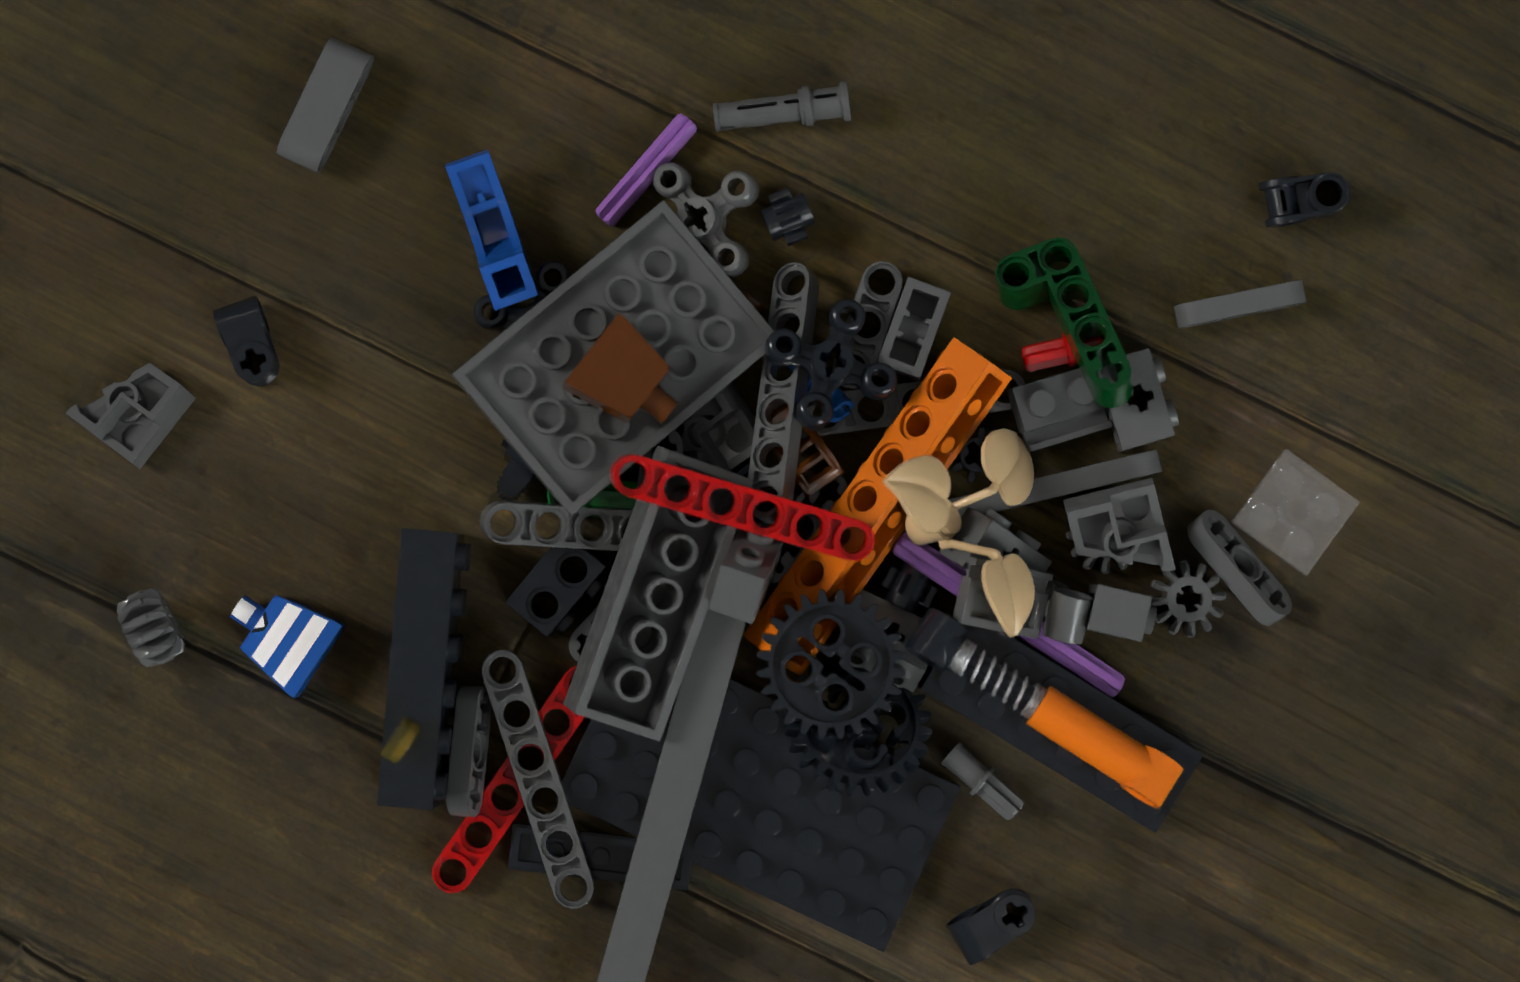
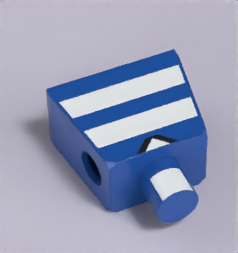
(287, 639)

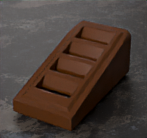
(822, 478)

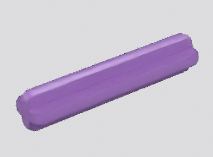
(642, 172)

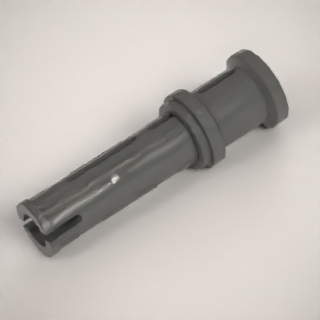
(802, 106)

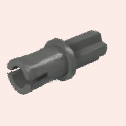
(983, 782)

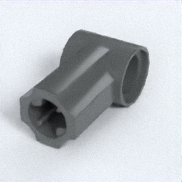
(1066, 613)

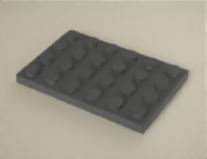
(673, 299)

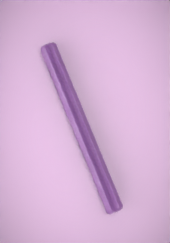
(1067, 655)

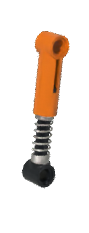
(1137, 767)

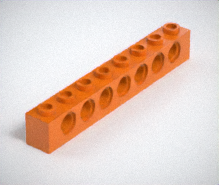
(932, 423)

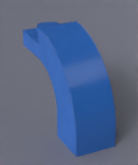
(492, 230)

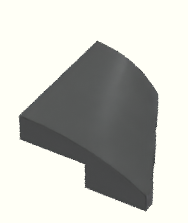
(135, 413)
(721, 431)
(1121, 524)

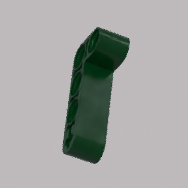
(1077, 323)

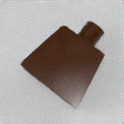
(622, 375)

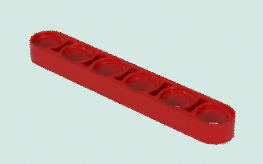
(742, 509)
(496, 818)

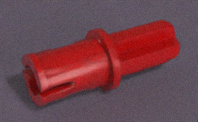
(1052, 353)

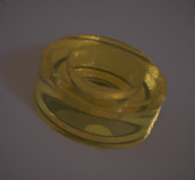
(400, 740)

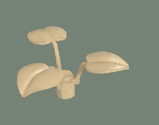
(923, 492)

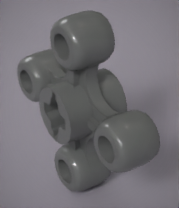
(715, 209)

